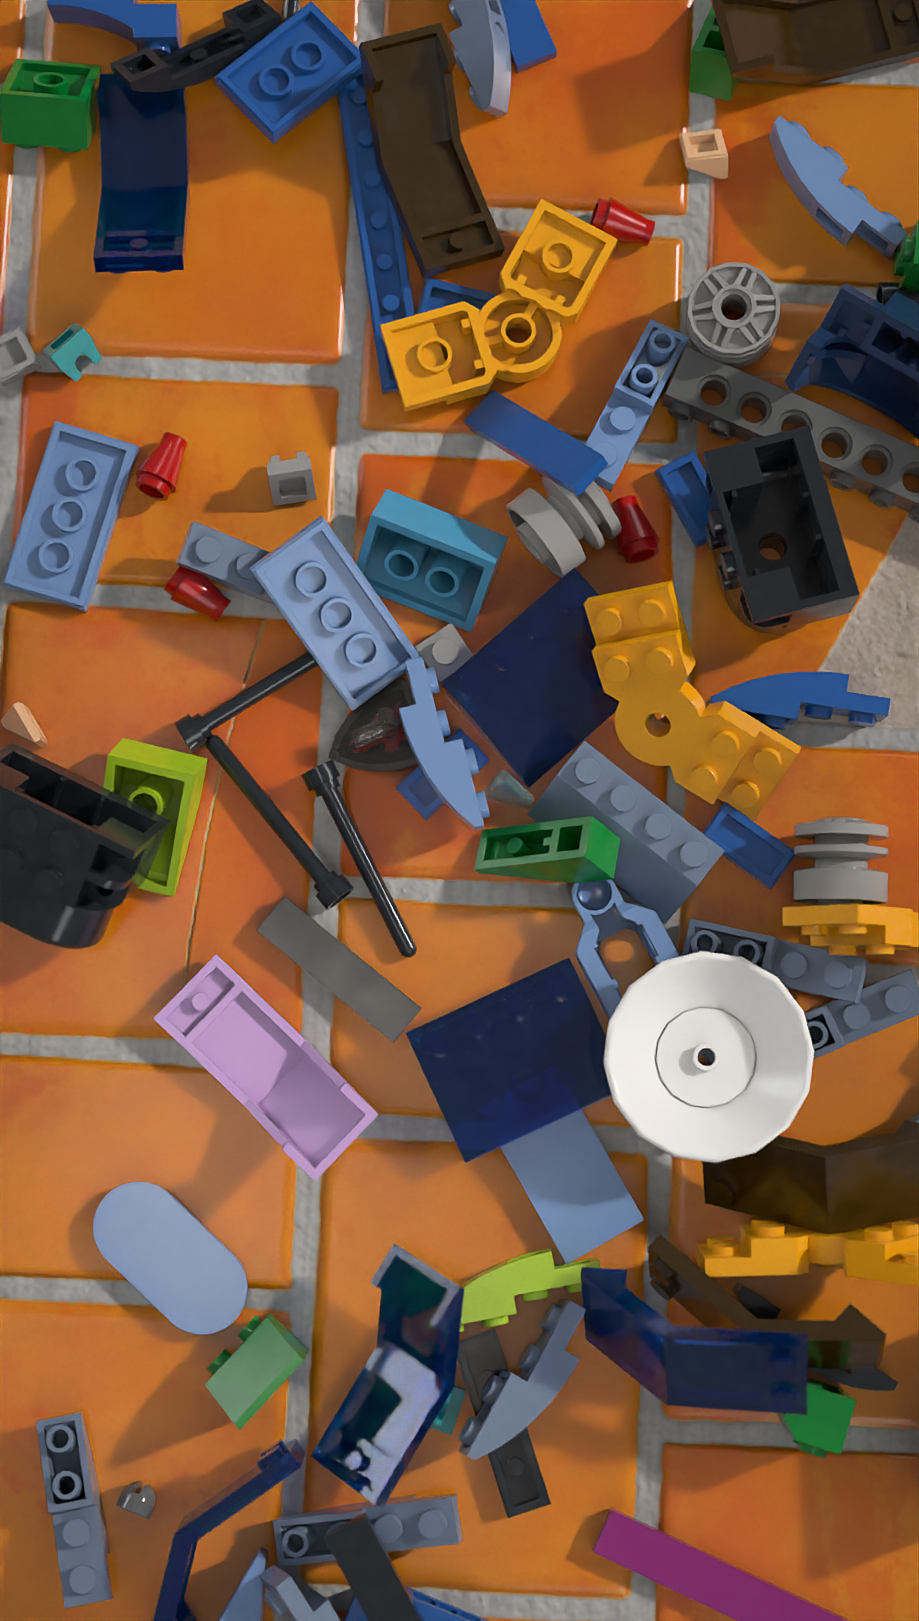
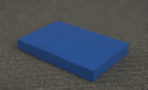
(291, 72)

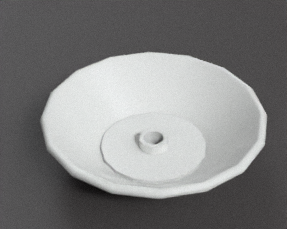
(757, 1049)

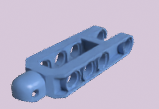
(603, 915)

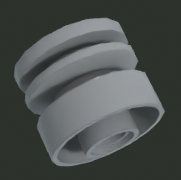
(737, 290)
(556, 524)
(840, 863)

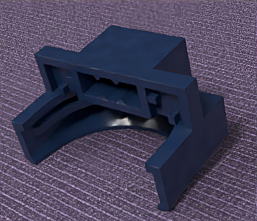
(866, 354)

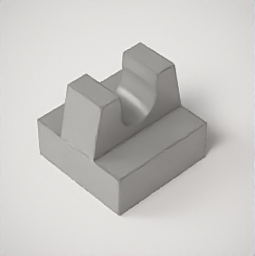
(291, 479)

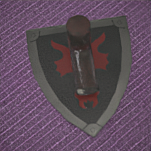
(374, 733)

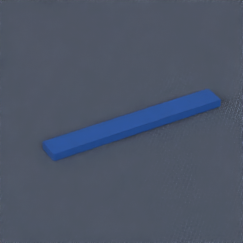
(377, 226)

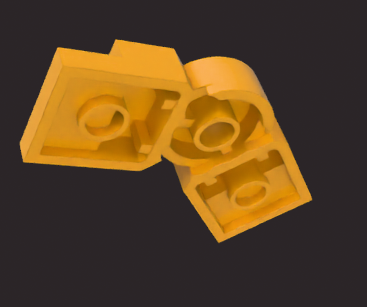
(542, 286)
(644, 665)
(856, 927)
(788, 1249)

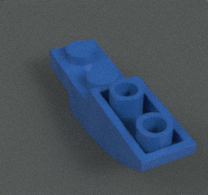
(778, 698)

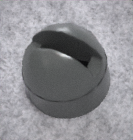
(137, 1499)

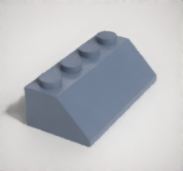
(658, 850)

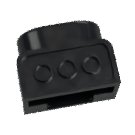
(777, 499)
(67, 850)

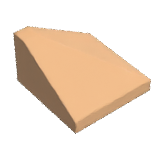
(705, 152)
(22, 722)

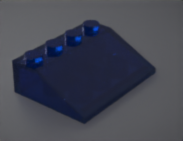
(536, 683)
(514, 1059)

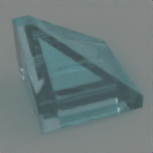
(509, 791)

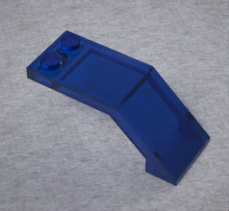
(142, 179)
(694, 1363)
(402, 1380)
(273, 1467)

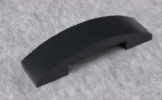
(203, 58)
(855, 1378)

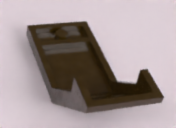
(815, 38)
(422, 150)
(821, 1185)
(838, 1344)

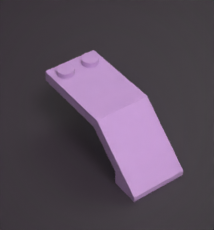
(267, 1066)

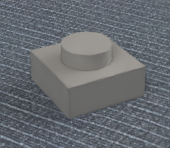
(444, 652)

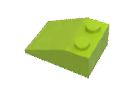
(167, 785)

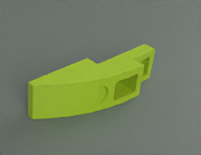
(492, 1291)

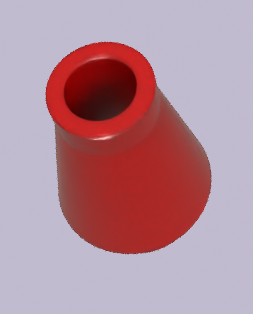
(621, 222)
(161, 469)
(637, 538)
(196, 593)

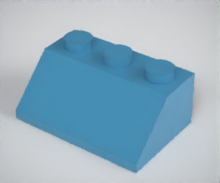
(429, 559)

